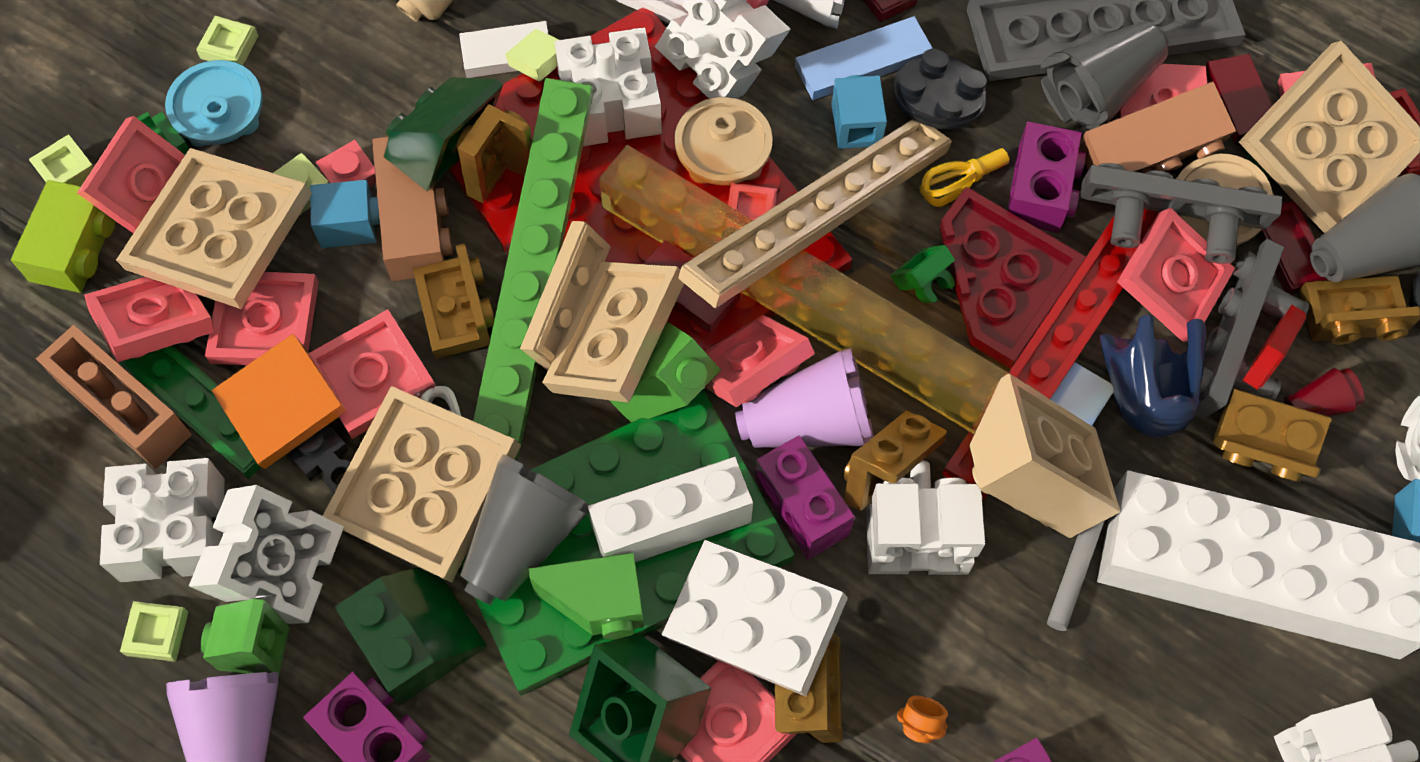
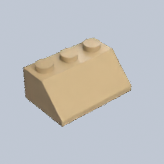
(1042, 460)

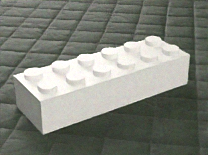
(1264, 565)

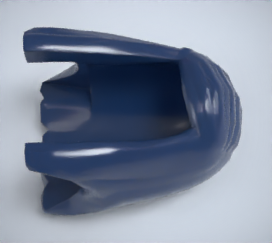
(1153, 383)

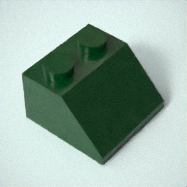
(427, 138)
(410, 630)
(637, 703)

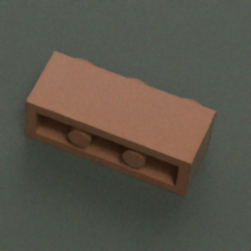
(1162, 133)
(409, 219)
(114, 396)

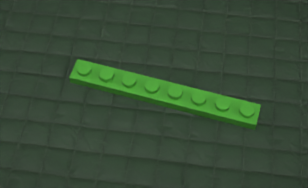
(532, 253)

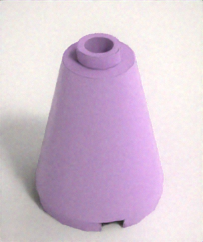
(817, 403)
(224, 716)

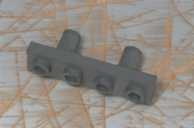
(1197, 198)
(1240, 311)

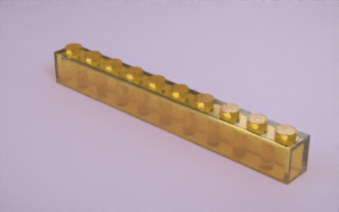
(810, 293)

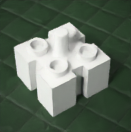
(722, 43)
(621, 81)
(159, 518)
(924, 526)
(267, 553)
(1344, 735)

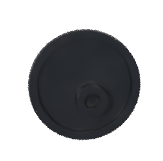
(940, 91)

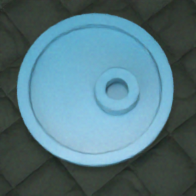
(214, 103)

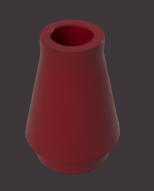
(1330, 394)

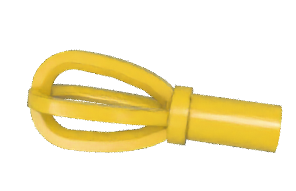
(973, 168)

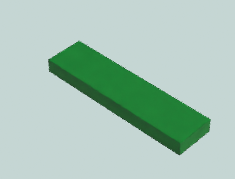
(190, 397)

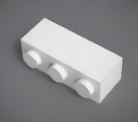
(673, 512)

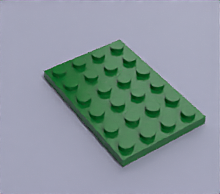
(542, 641)

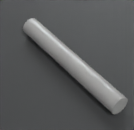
(1073, 578)

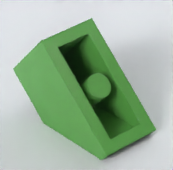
(671, 377)
(594, 593)
(245, 638)

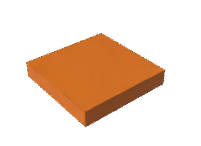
(278, 401)

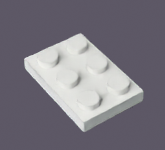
(755, 617)

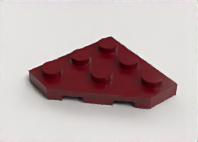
(1003, 274)

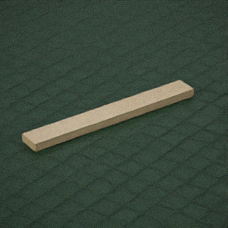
(812, 213)

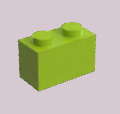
(62, 239)

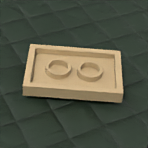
(614, 331)

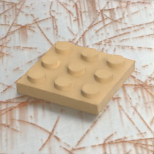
(1334, 137)
(215, 227)
(419, 482)

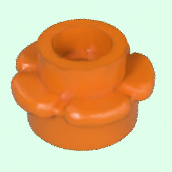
(923, 719)

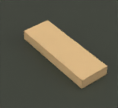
(564, 292)

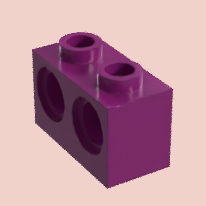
(1040, 176)
(803, 497)
(379, 725)

